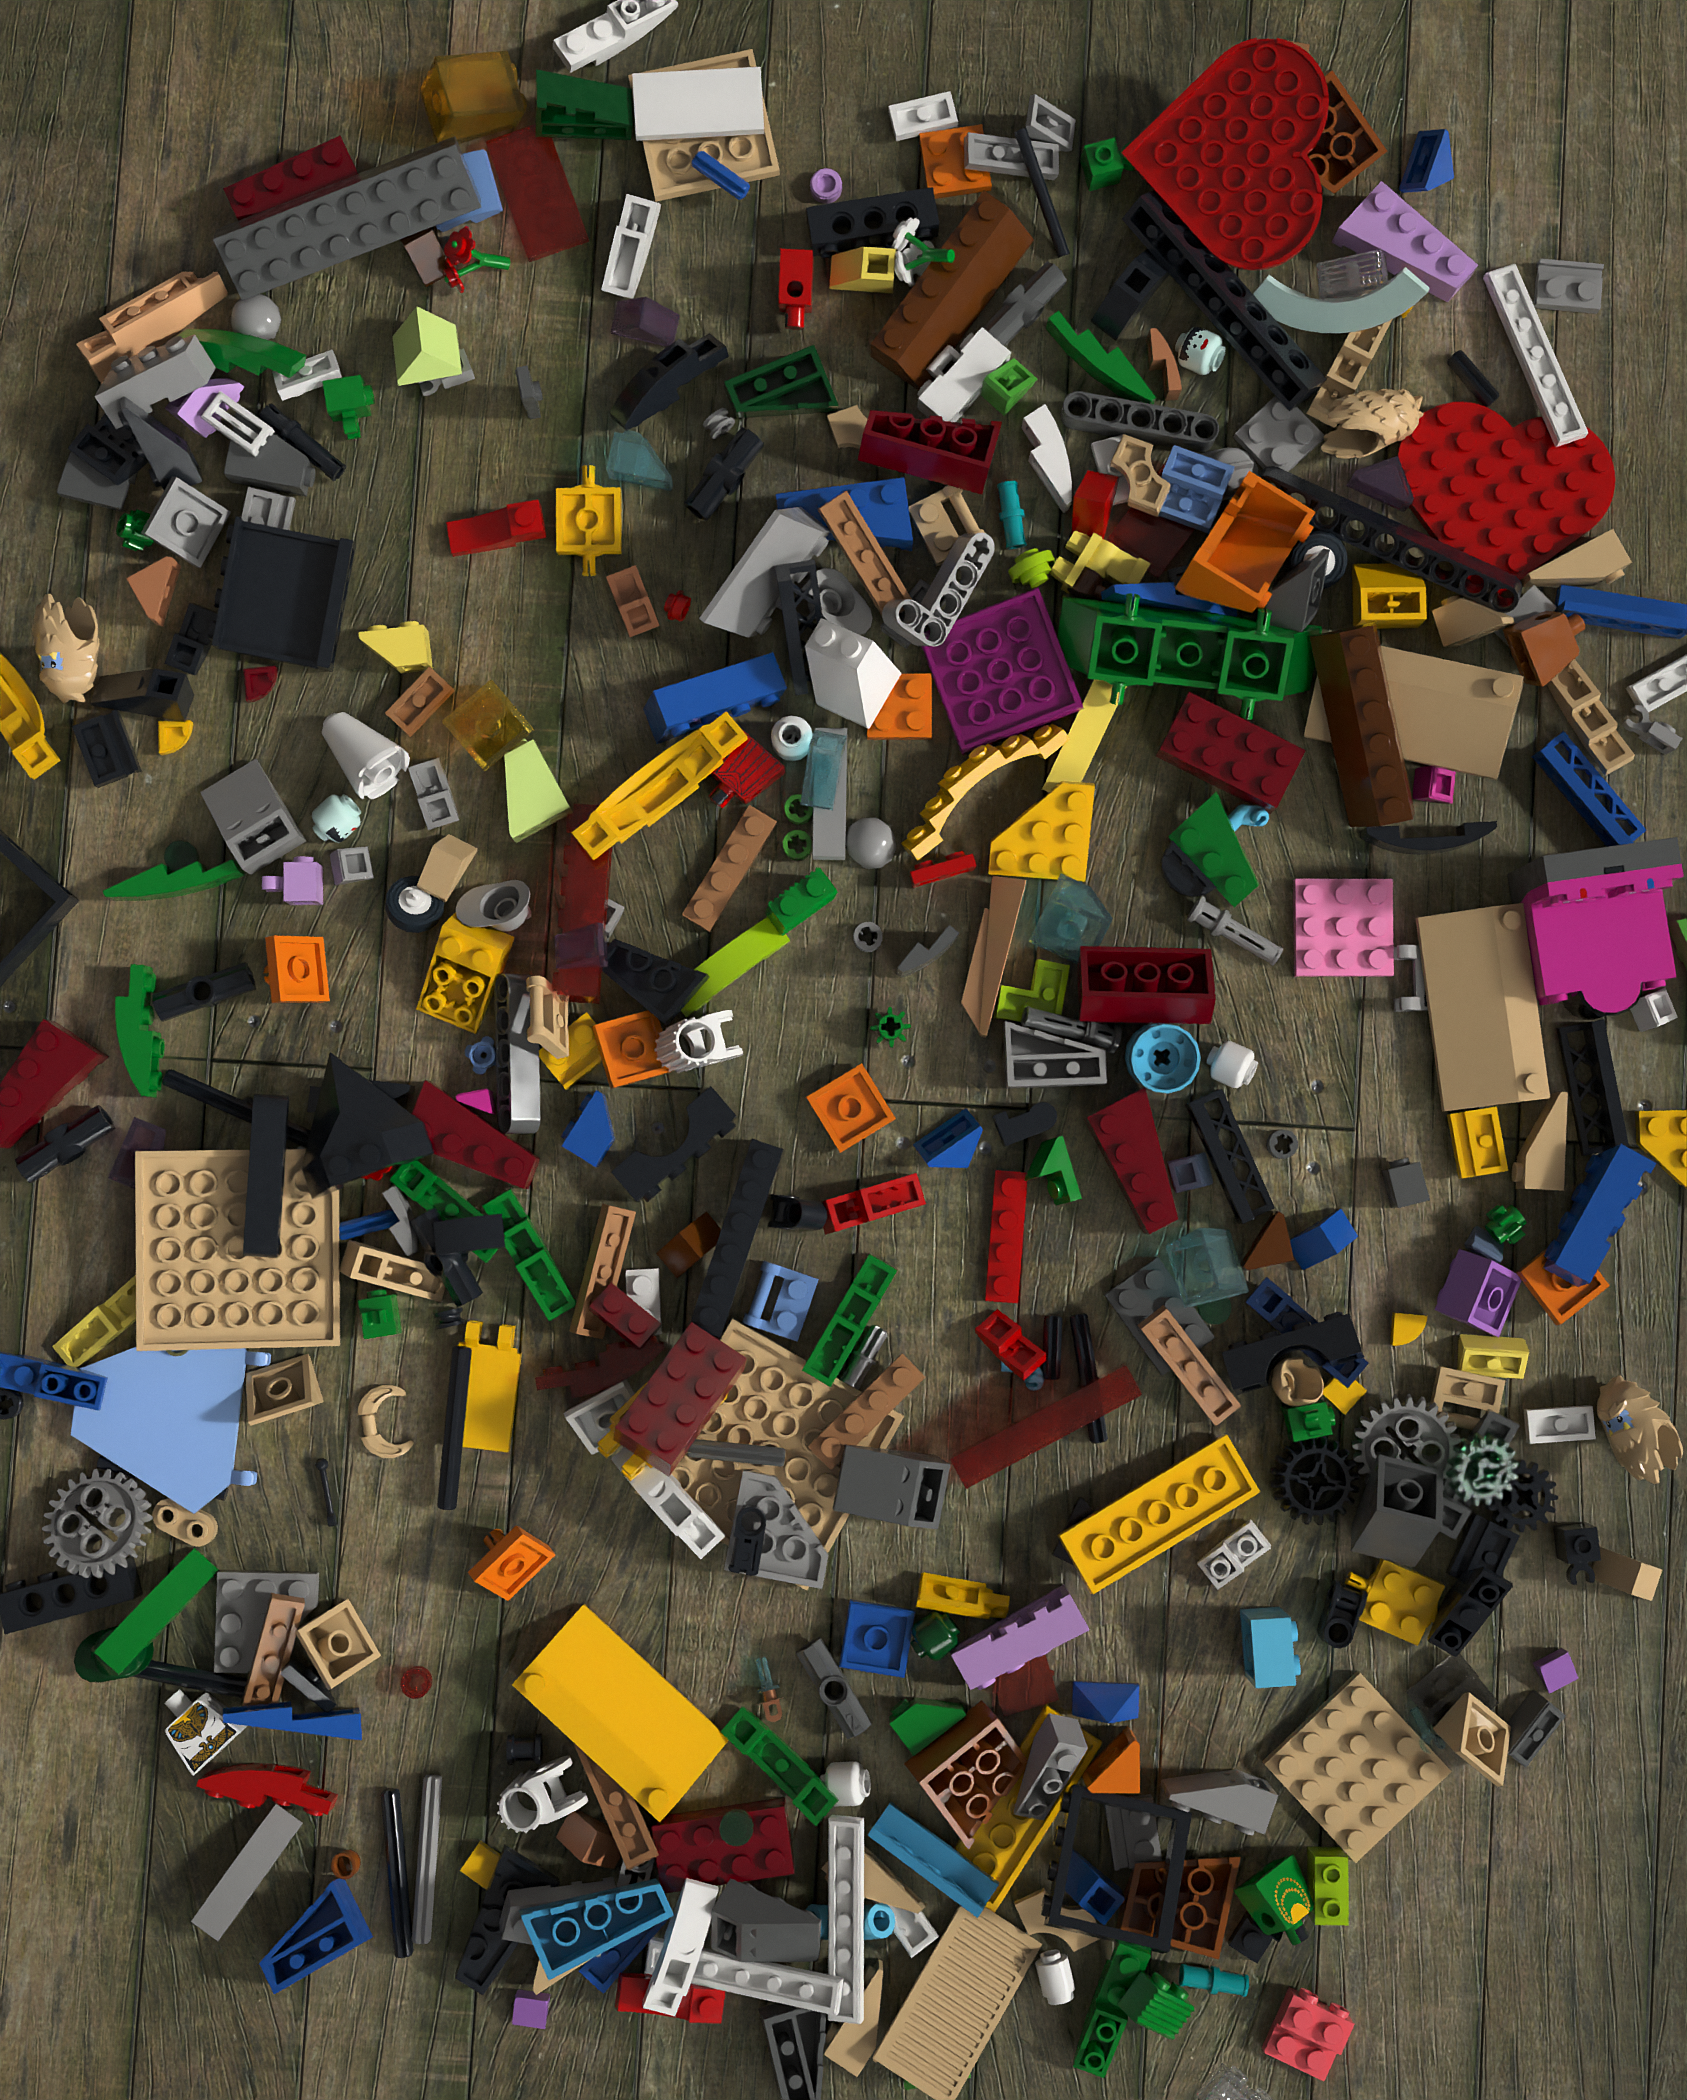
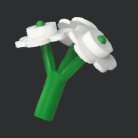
(919, 254)

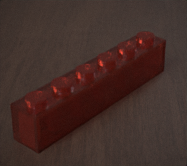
(585, 904)
(1046, 1425)

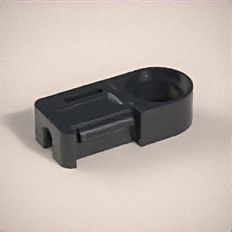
(748, 1545)

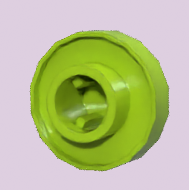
(1032, 567)

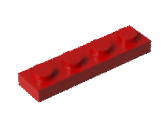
(1006, 1236)

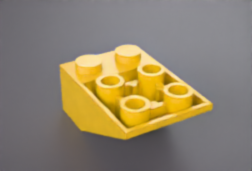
(464, 973)

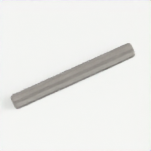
(427, 1859)

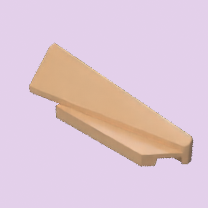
(151, 319)
(991, 950)

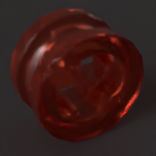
(413, 1693)

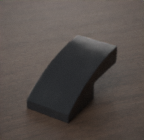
(192, 642)
(468, 1234)

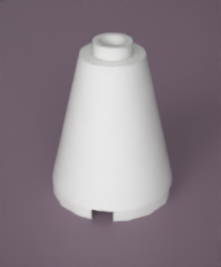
(364, 755)

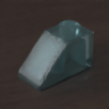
(636, 462)
(823, 769)

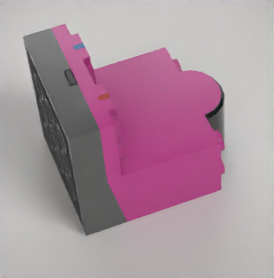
(1599, 924)

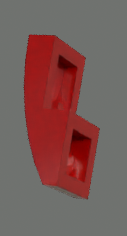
(1009, 1345)

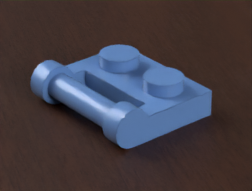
(791, 1303)

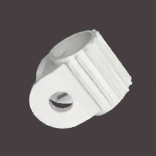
(675, 1059)
(548, 1810)

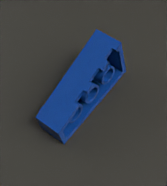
(879, 502)
(1596, 1213)

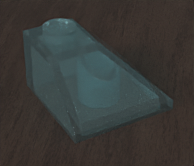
(1071, 919)

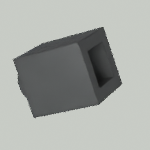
(1405, 1183)

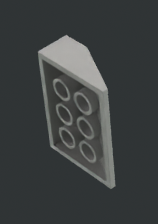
(752, 589)

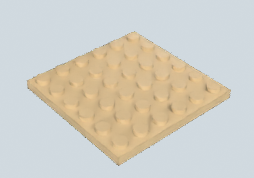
(191, 1264)
(782, 1409)

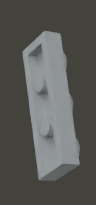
(1004, 156)

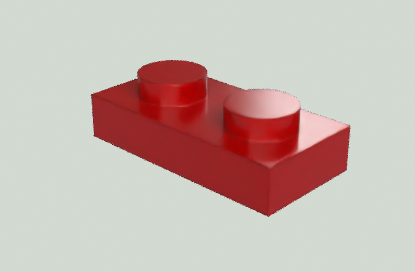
(955, 864)

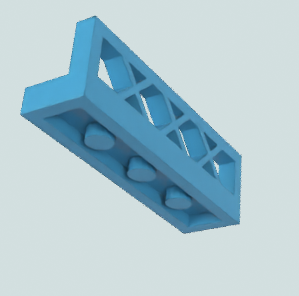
(933, 1859)

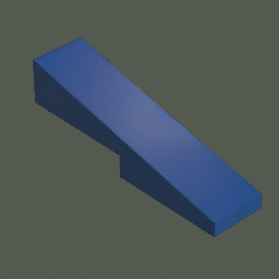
(1163, 596)
(279, 1716)

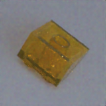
(488, 725)

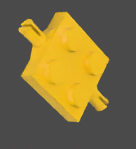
(588, 520)
(1398, 1600)

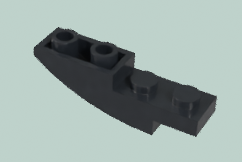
(657, 381)

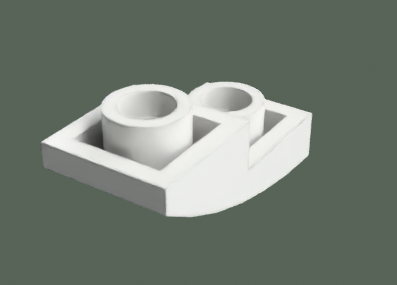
(1233, 1554)

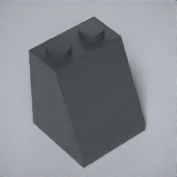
(1398, 1511)

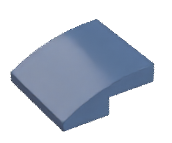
(484, 180)
(1195, 488)

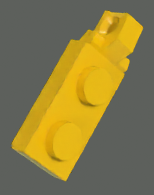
(960, 1597)

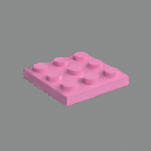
(1343, 927)

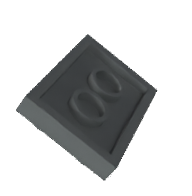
(1144, 1294)

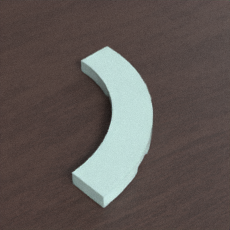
(1345, 313)

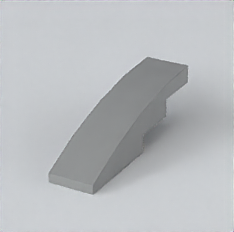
(830, 825)
(246, 1872)

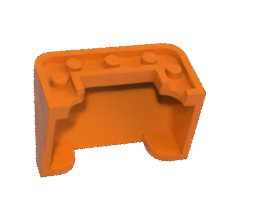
(1247, 547)

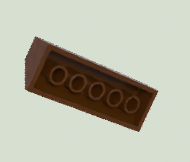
(952, 294)
(1362, 726)

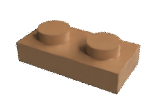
(419, 701)

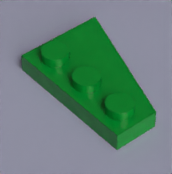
(1214, 848)

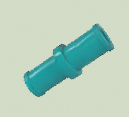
(1011, 515)
(1213, 1980)

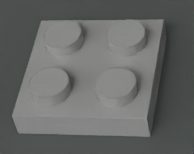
(1278, 436)
(186, 522)

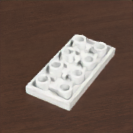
(698, 103)

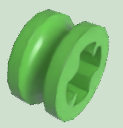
(793, 818)
(791, 853)

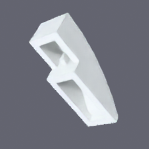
(631, 246)
(1049, 456)

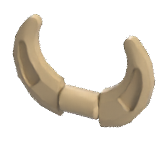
(376, 1443)

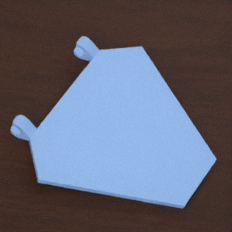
(172, 1419)

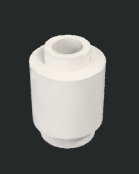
(1055, 1977)

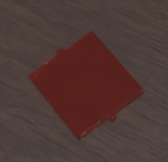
(1026, 1687)

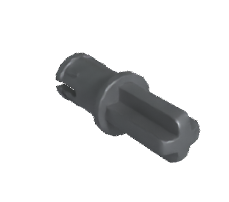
(864, 1357)

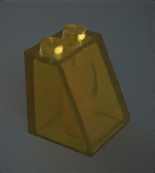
(472, 95)

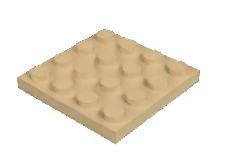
(745, 155)
(1356, 1766)

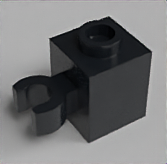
(1577, 1546)

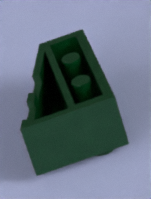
(581, 108)
(783, 387)

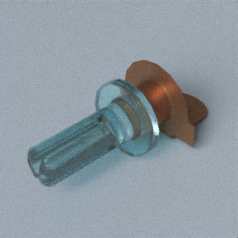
(768, 1691)

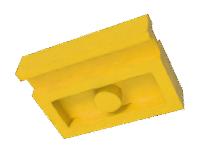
(582, 1053)
(1477, 1142)

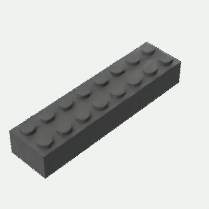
(347, 218)

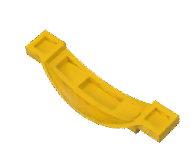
(23, 722)
(963, 777)
(659, 785)

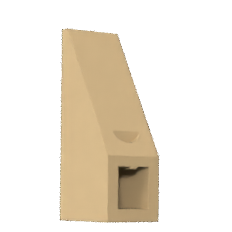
(851, 2043)

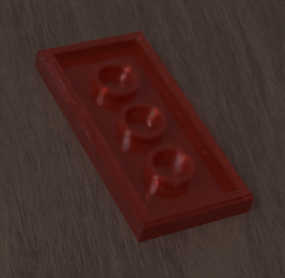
(537, 192)

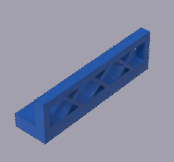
(1623, 611)
(1582, 797)

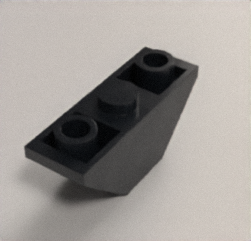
(1130, 294)
(1467, 1608)

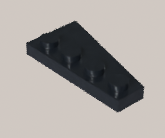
(485, 1948)

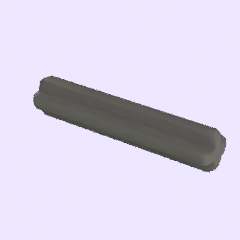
(737, 1452)

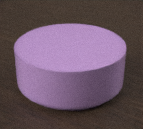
(826, 186)

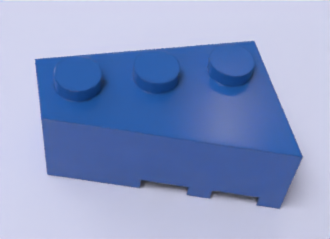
(319, 1937)

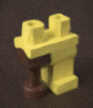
(1096, 562)

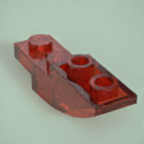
(615, 1366)

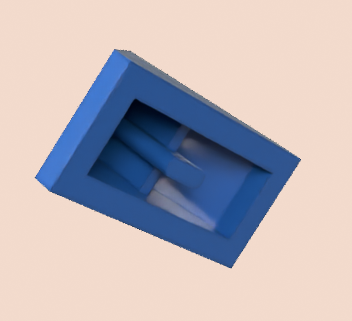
(1322, 1239)

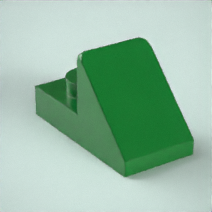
(1054, 1162)

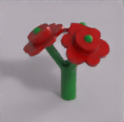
(461, 249)

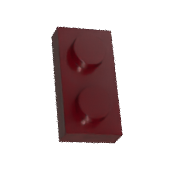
(625, 1316)

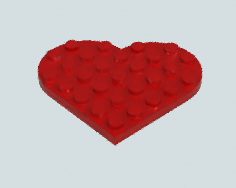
(1237, 153)
(1502, 486)

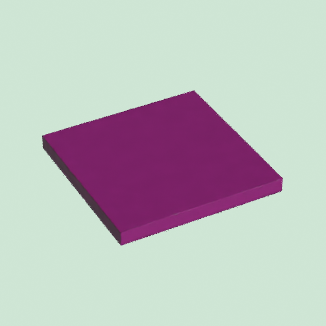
(1002, 672)

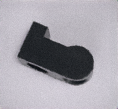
(1038, 1119)

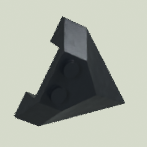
(357, 1131)

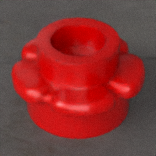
(677, 606)

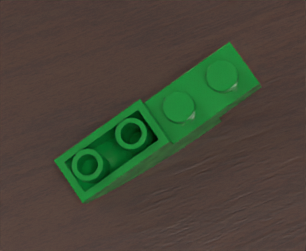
(138, 1045)
(1104, 2018)

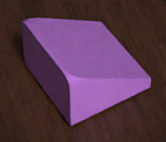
(1556, 1670)
(530, 2009)

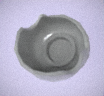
(256, 317)
(870, 843)

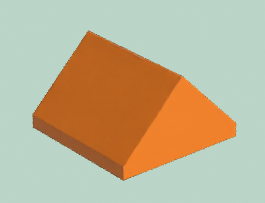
(1116, 1766)

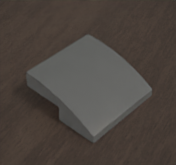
(89, 486)
(921, 957)

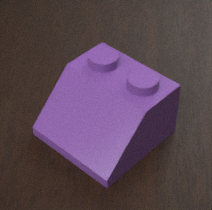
(1478, 1292)

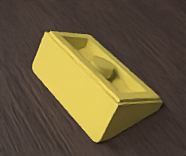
(1492, 1356)

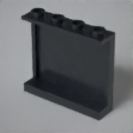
(282, 595)

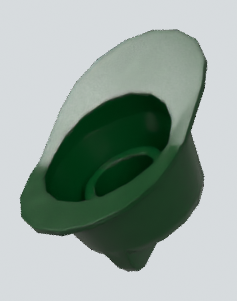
(94, 1669)

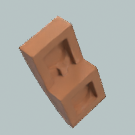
(1161, 358)
(632, 601)

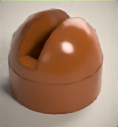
(341, 1864)

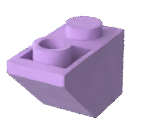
(192, 405)

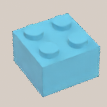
(1269, 1647)

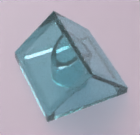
(1206, 1266)

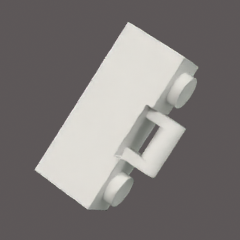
(962, 384)

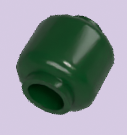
(935, 1635)

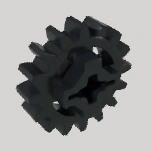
(1531, 1487)

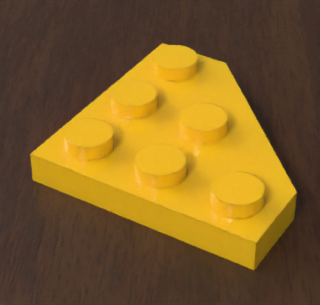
(1048, 836)
(1665, 1139)

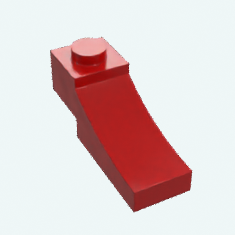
(497, 529)
(873, 1203)
(698, 2006)

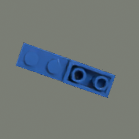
(52, 1380)

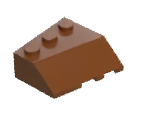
(1346, 142)
(969, 1770)
(1201, 1905)

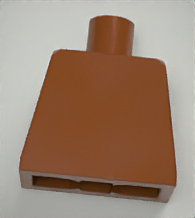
(1544, 645)

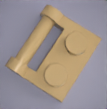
(935, 524)
(547, 1017)
(1467, 1390)

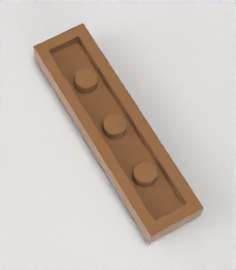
(862, 551)
(729, 868)
(602, 1267)
(1189, 1365)
(866, 1410)
(273, 1649)
(621, 1815)

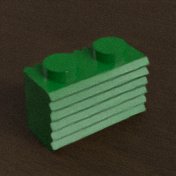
(800, 901)
(1157, 2004)

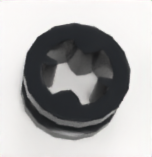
(449, 1318)
(17, 1400)

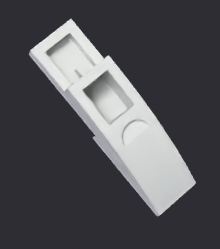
(611, 32)
(674, 1507)
(681, 1947)

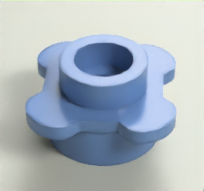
(474, 1053)

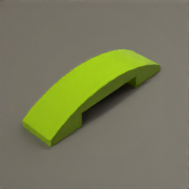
(735, 960)

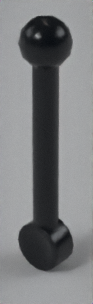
(322, 1464)

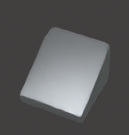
(351, 865)

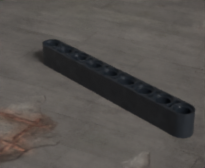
(1404, 539)

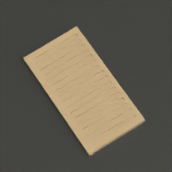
(957, 2002)

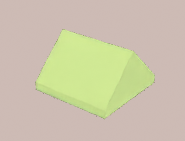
(426, 348)

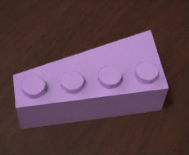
(1407, 241)
(1019, 1638)

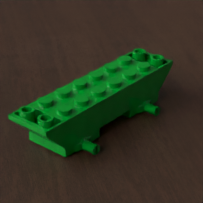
(1185, 648)

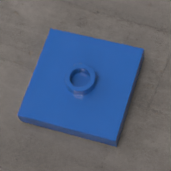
(877, 1638)

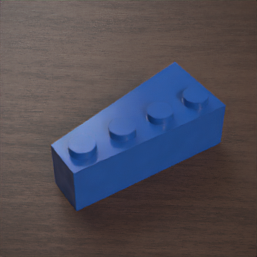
(704, 698)

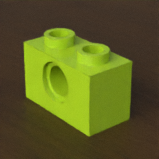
(1328, 1885)

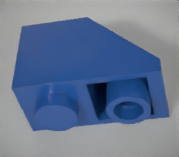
(593, 1132)
(1092, 1889)

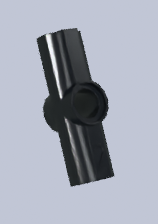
(724, 474)
(185, 999)
(64, 1144)
(450, 1268)

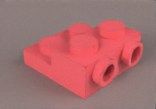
(1308, 2033)

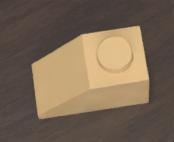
(1466, 620)

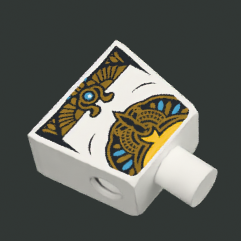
(199, 1729)

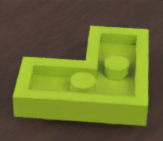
(1046, 992)

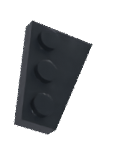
(652, 980)

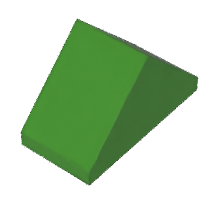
(1007, 385)

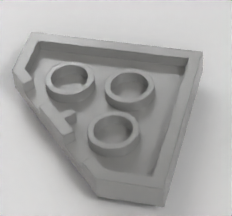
(789, 1544)
(242, 1608)

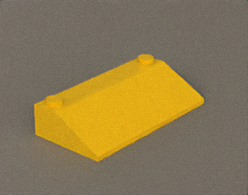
(621, 1712)

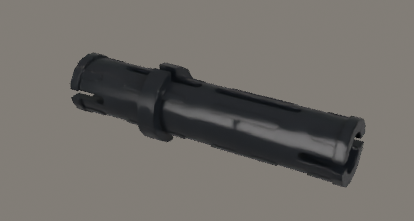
(294, 435)

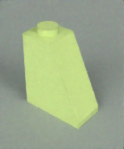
(532, 792)

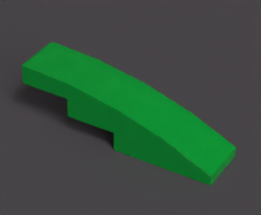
(249, 352)
(1109, 369)
(163, 883)
(531, 1256)
(849, 1320)
(156, 1611)

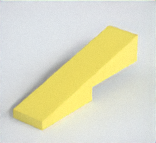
(1084, 736)
(99, 1327)

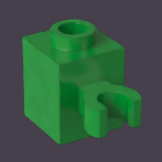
(1103, 164)
(347, 401)
(379, 1314)
(1308, 1421)

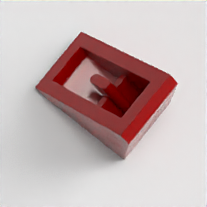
(1094, 503)

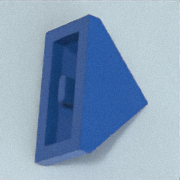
(1429, 162)
(951, 1143)
(1105, 1701)

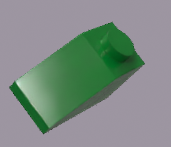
(923, 1720)

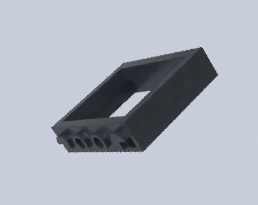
(64, 903)
(1171, 1879)

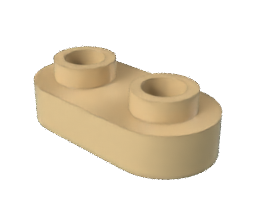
(183, 1523)

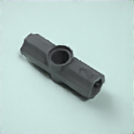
(1025, 303)
(844, 1705)

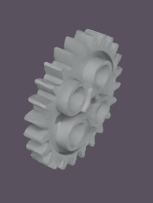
(1428, 1430)
(118, 1498)

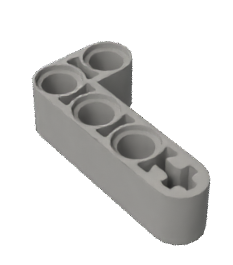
(977, 551)

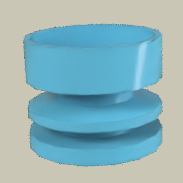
(1181, 1057)

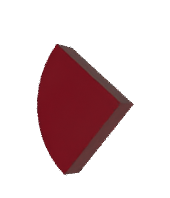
(259, 682)

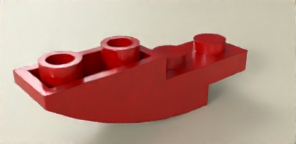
(256, 1781)

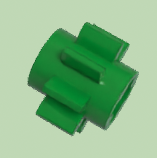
(130, 528)
(884, 1034)
(1505, 1224)

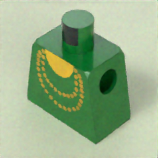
(1278, 1898)

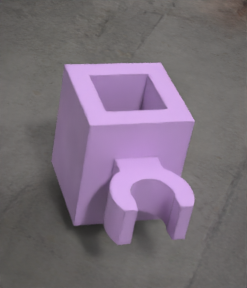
(300, 883)

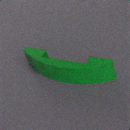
(432, 1191)
(780, 1764)

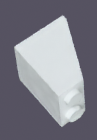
(849, 673)

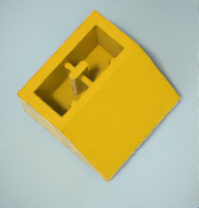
(1388, 596)

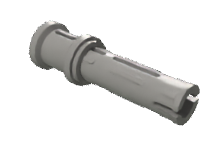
(1269, 952)

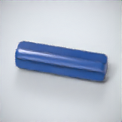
(720, 175)
(367, 1224)

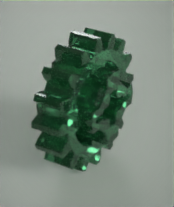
(1482, 1469)

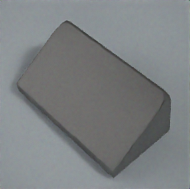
(1532, 1727)

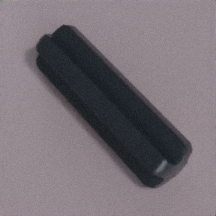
(1473, 378)
(1052, 1347)

